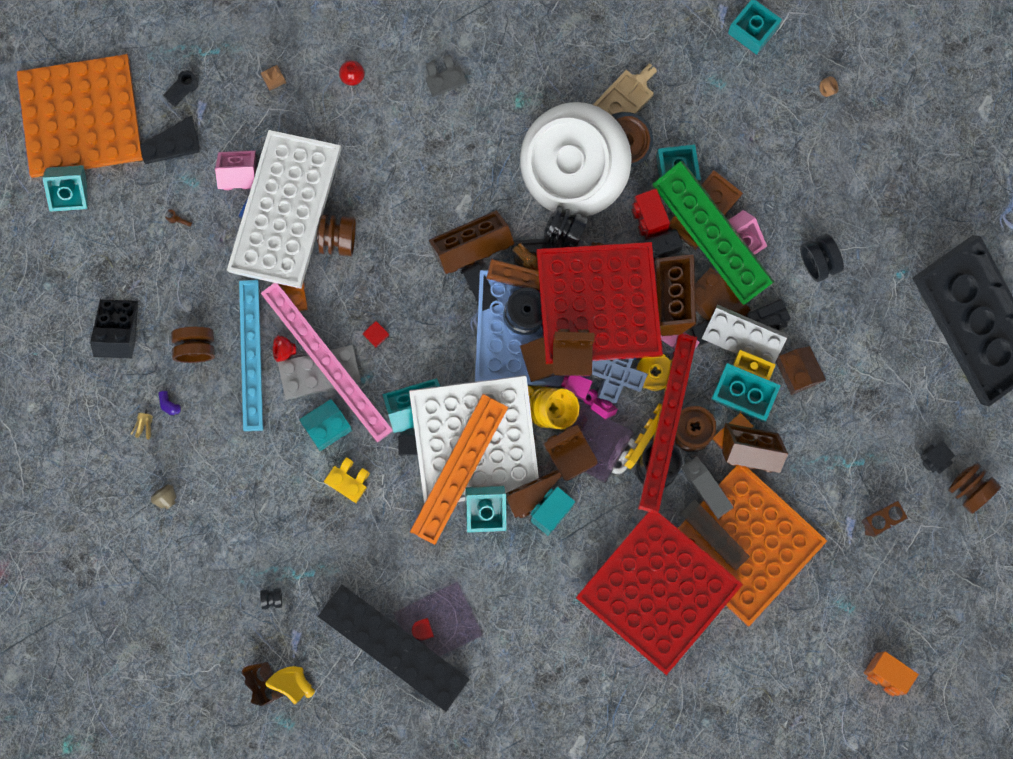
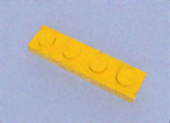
(643, 439)

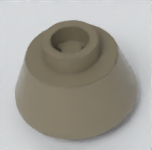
(164, 497)

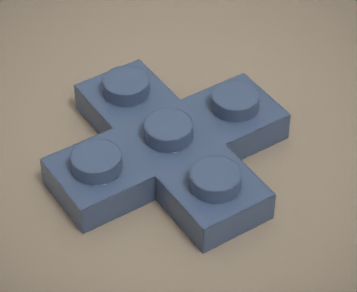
(616, 375)

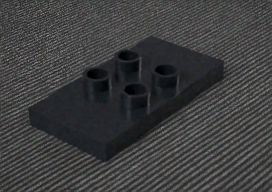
(973, 315)

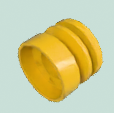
(554, 408)

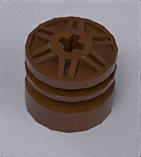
(336, 235)
(974, 487)

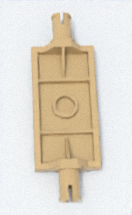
(627, 93)

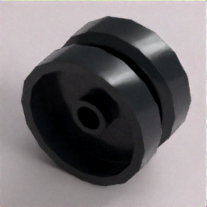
(822, 257)
(516, 310)

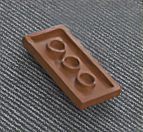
(722, 194)

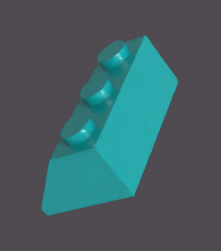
(745, 392)
(399, 405)

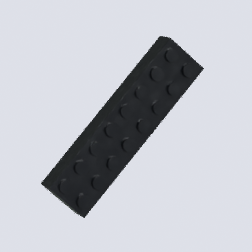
(394, 648)

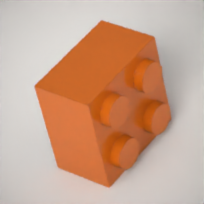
(890, 674)

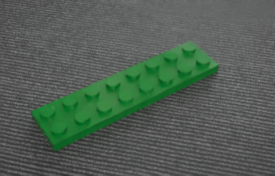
(713, 233)

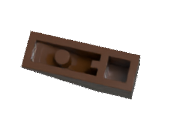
(527, 496)

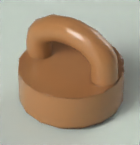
(830, 86)

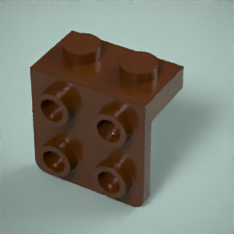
(572, 352)
(570, 452)

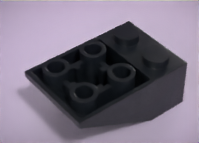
(114, 329)

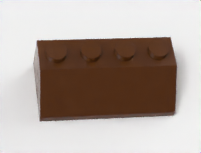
(471, 242)
(676, 294)

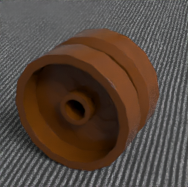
(193, 344)
(705, 428)

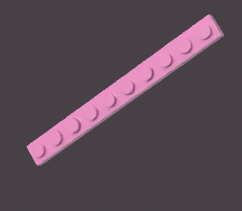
(326, 362)

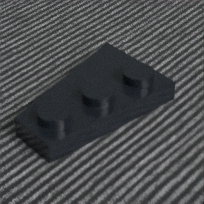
(171, 143)

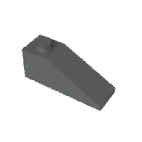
(706, 487)

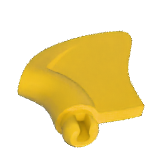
(291, 683)

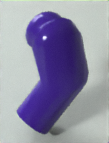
(167, 406)

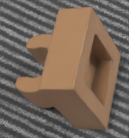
(273, 77)

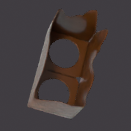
(867, 521)
(258, 695)

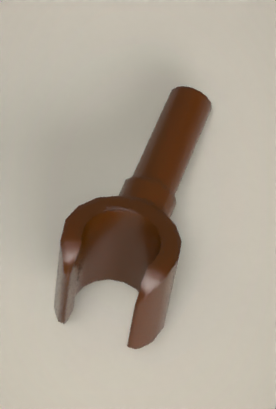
(175, 218)

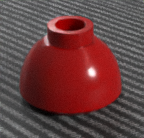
(351, 72)
(283, 348)

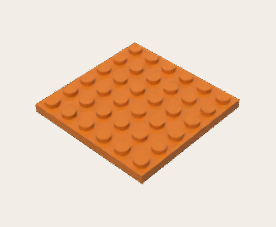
(79, 114)
(768, 532)

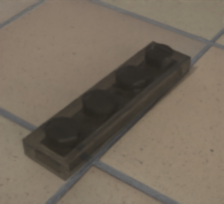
(714, 535)

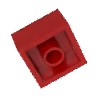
(650, 214)

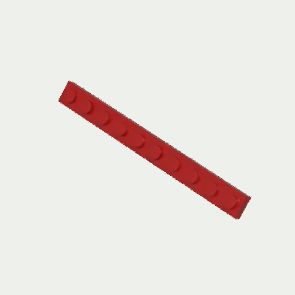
(667, 424)

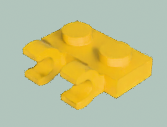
(345, 484)

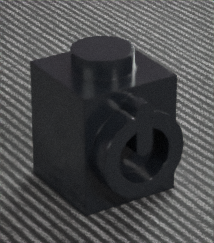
(937, 457)

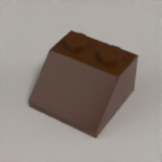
(800, 369)

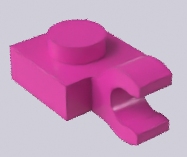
(601, 407)

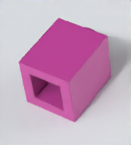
(577, 385)

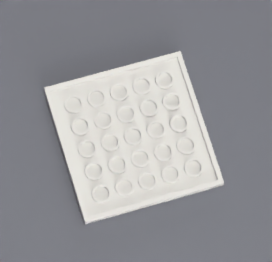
(442, 415)

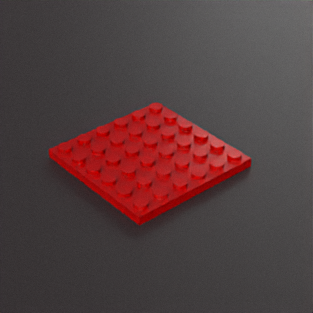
(602, 292)
(659, 591)

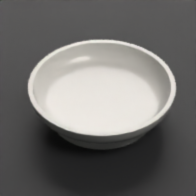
(575, 159)

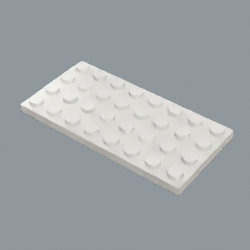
(284, 209)

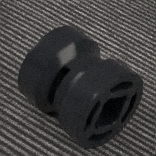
(272, 599)

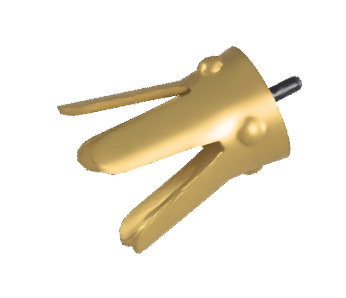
(142, 419)

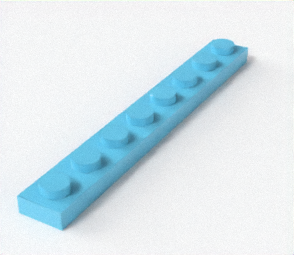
(251, 355)

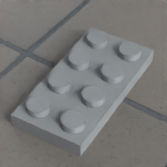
(739, 332)
(303, 377)

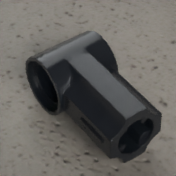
(179, 90)

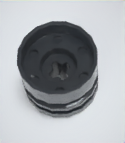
(564, 229)
(674, 465)

